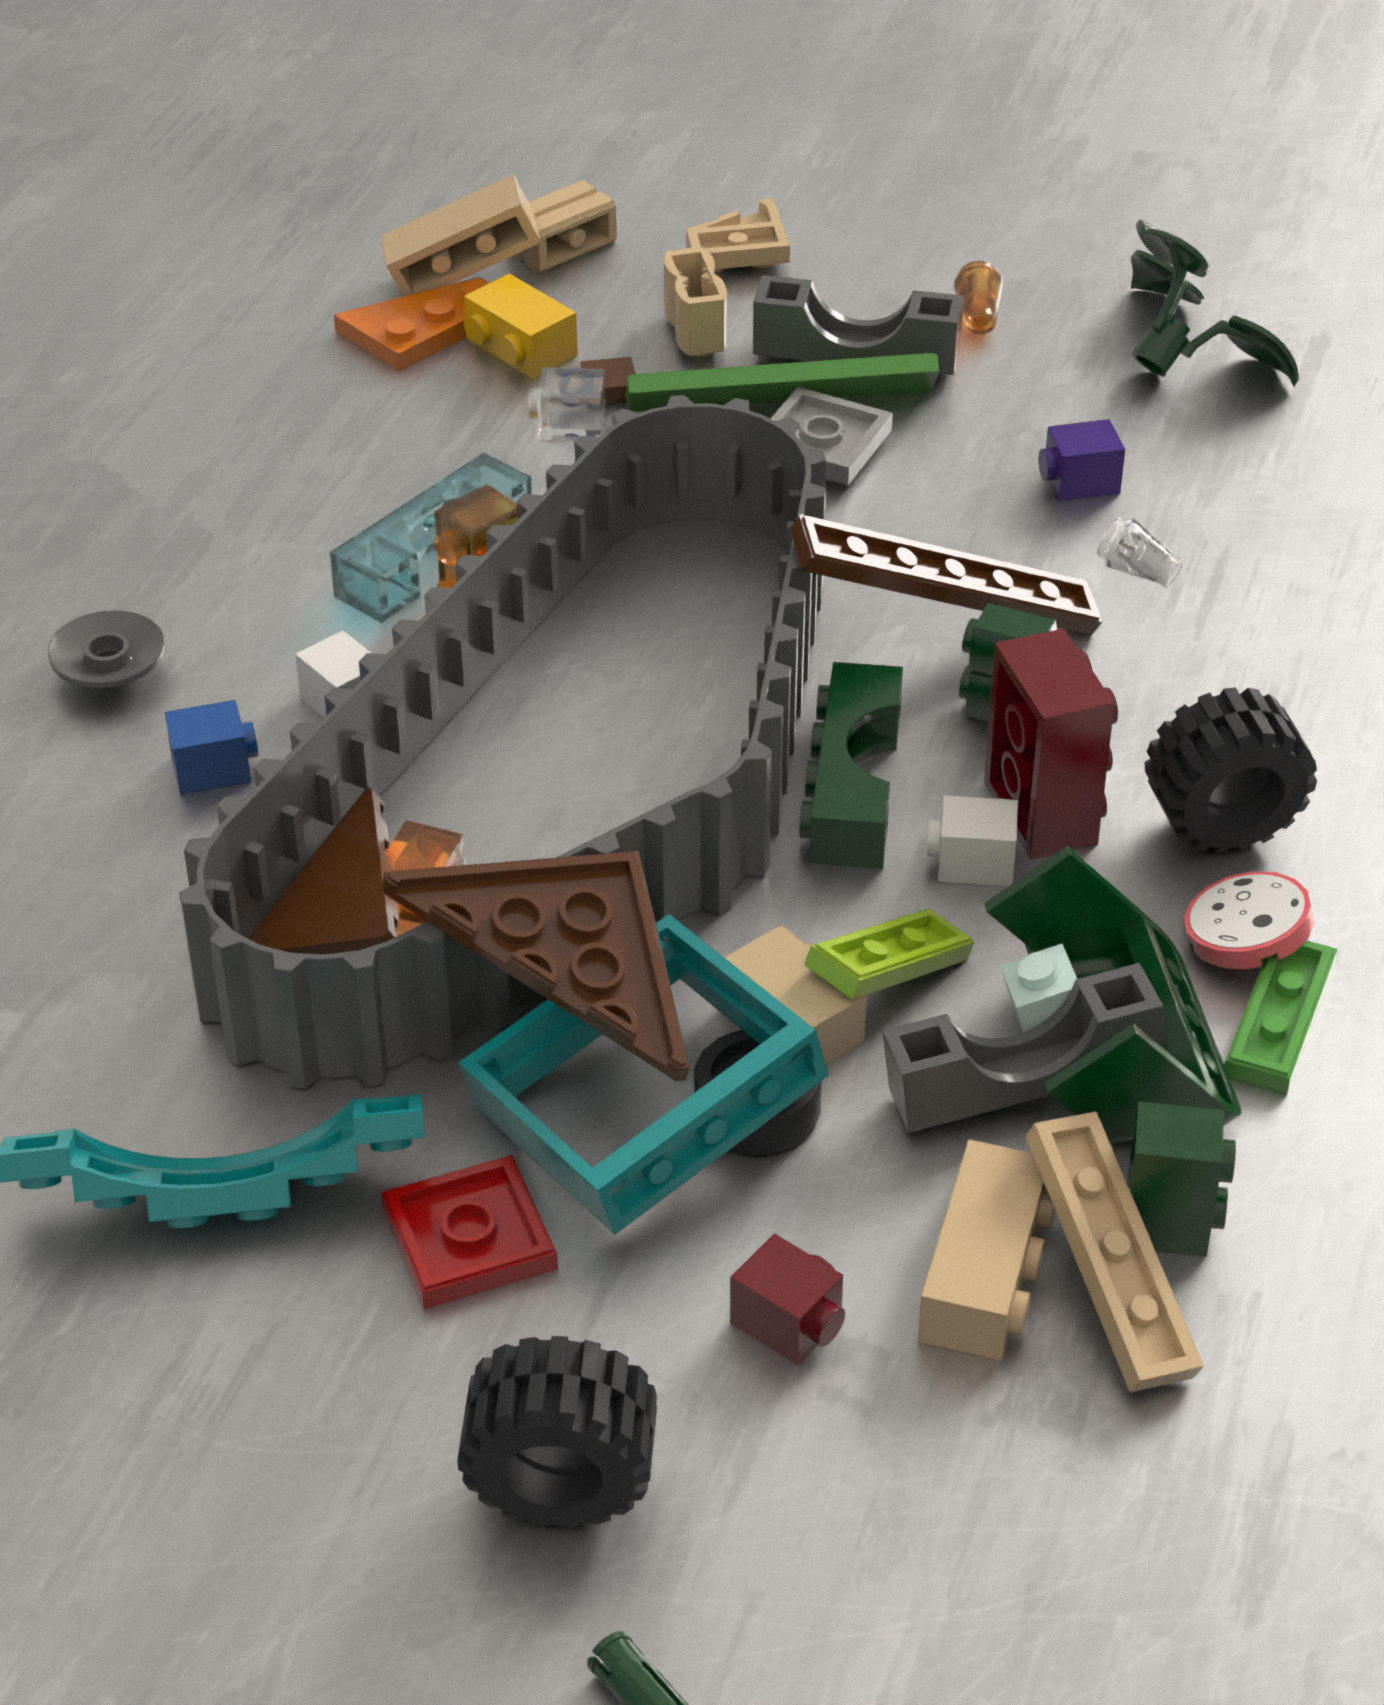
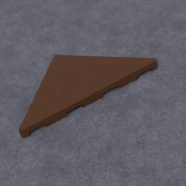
(339, 893)
(568, 931)

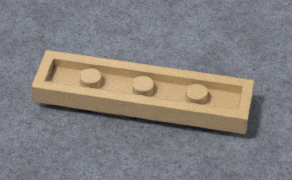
(1114, 1252)

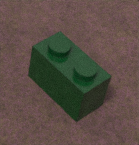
(1177, 1173)

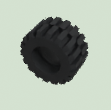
(1230, 770)
(558, 1432)

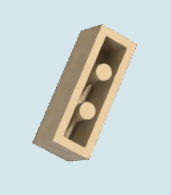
(461, 237)
(986, 1253)

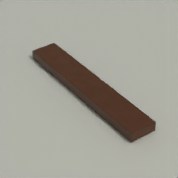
(941, 573)

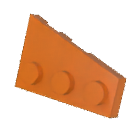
(411, 325)

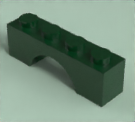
(849, 805)

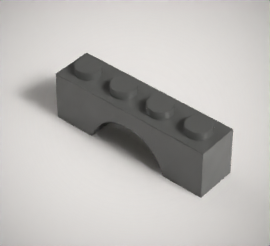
(798, 324)
(951, 1075)

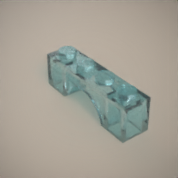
(380, 564)

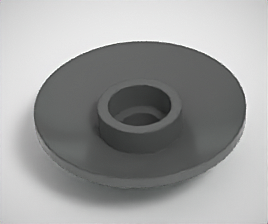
(106, 649)

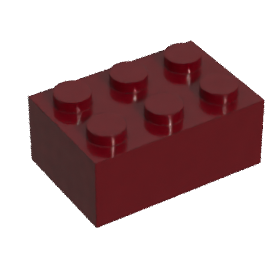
(1049, 741)

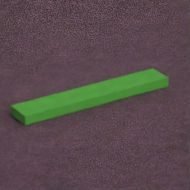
(779, 381)

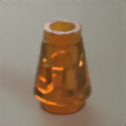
(982, 293)

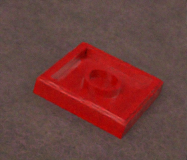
(469, 1231)

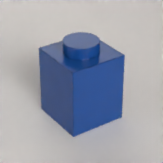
(210, 746)

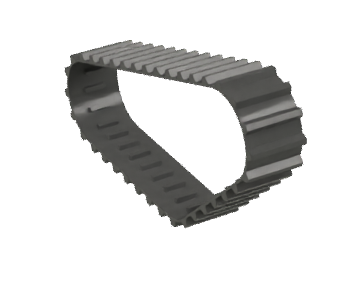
(423, 987)

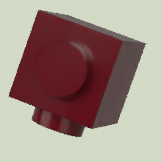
(787, 1299)

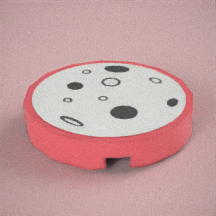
(1249, 919)

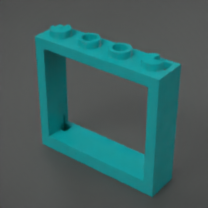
(689, 1134)

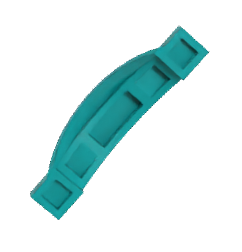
(194, 1188)

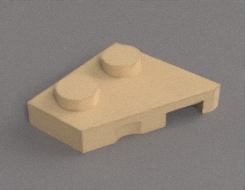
(743, 242)

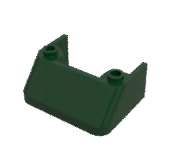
(1102, 932)

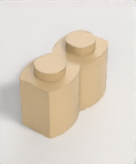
(695, 301)

